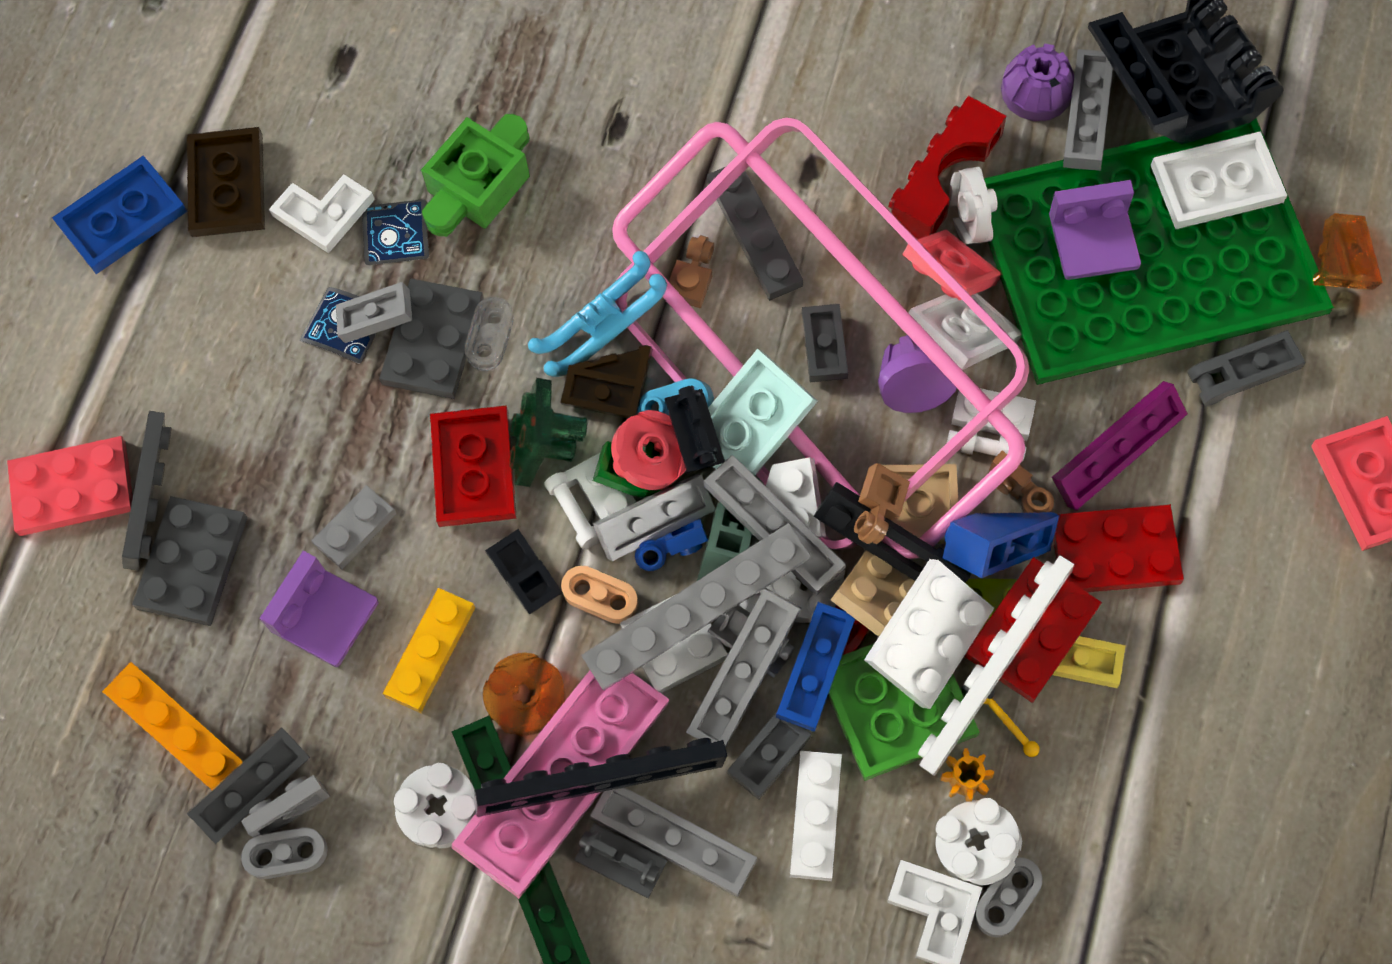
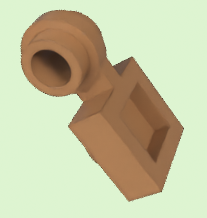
(692, 279)
(1020, 484)
(884, 495)

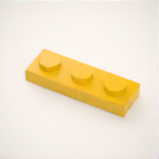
(429, 650)

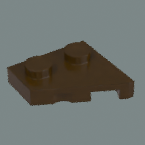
(608, 384)

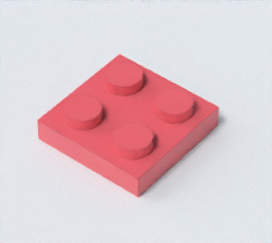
(958, 259)

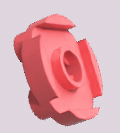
(631, 460)

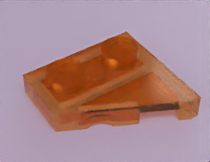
(1347, 254)

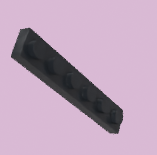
(583, 780)

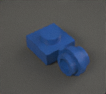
(683, 541)

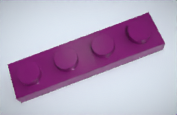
(1119, 445)

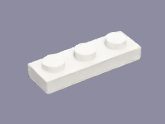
(816, 816)

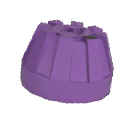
(1038, 83)
(911, 380)

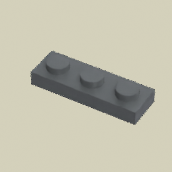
(248, 785)

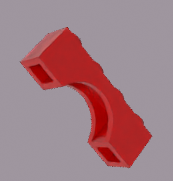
(969, 136)

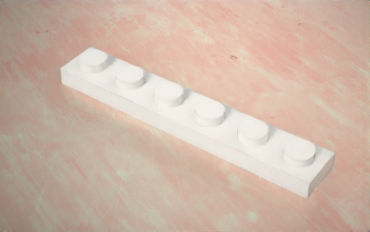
(1004, 649)

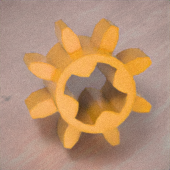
(963, 765)

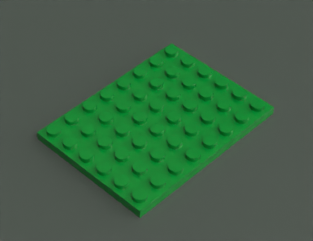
(1191, 280)

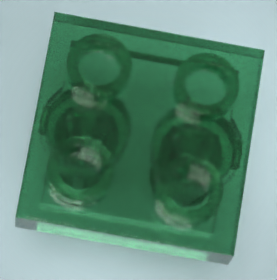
(542, 433)

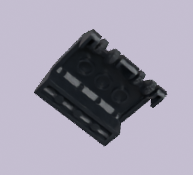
(1189, 70)

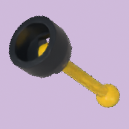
(1030, 748)

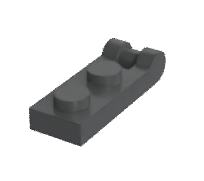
(1247, 367)

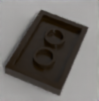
(225, 182)

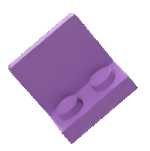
(1094, 230)
(318, 611)

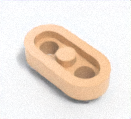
(602, 593)

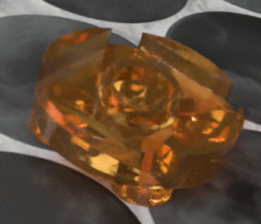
(504, 683)

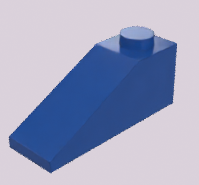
(998, 540)

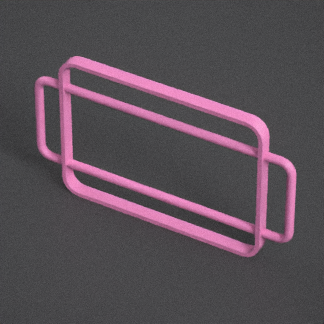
(750, 157)

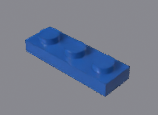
(815, 667)

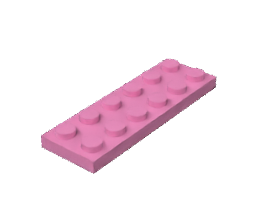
(584, 729)

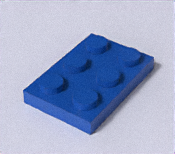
(119, 214)

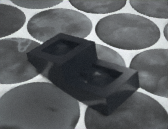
(523, 572)

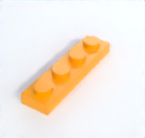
(172, 726)

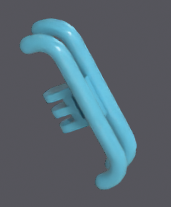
(602, 317)

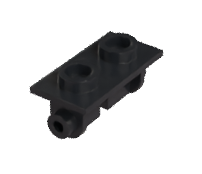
(694, 429)

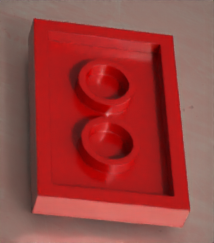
(472, 466)
(1120, 548)
(1049, 639)

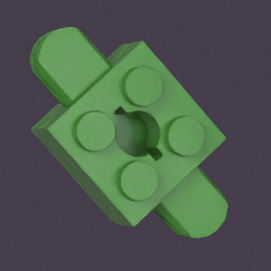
(462, 163)

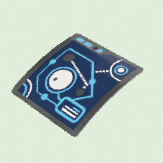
(395, 232)
(323, 328)

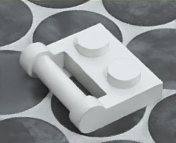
(601, 497)

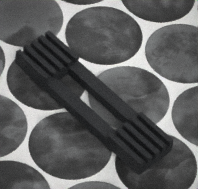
(841, 511)

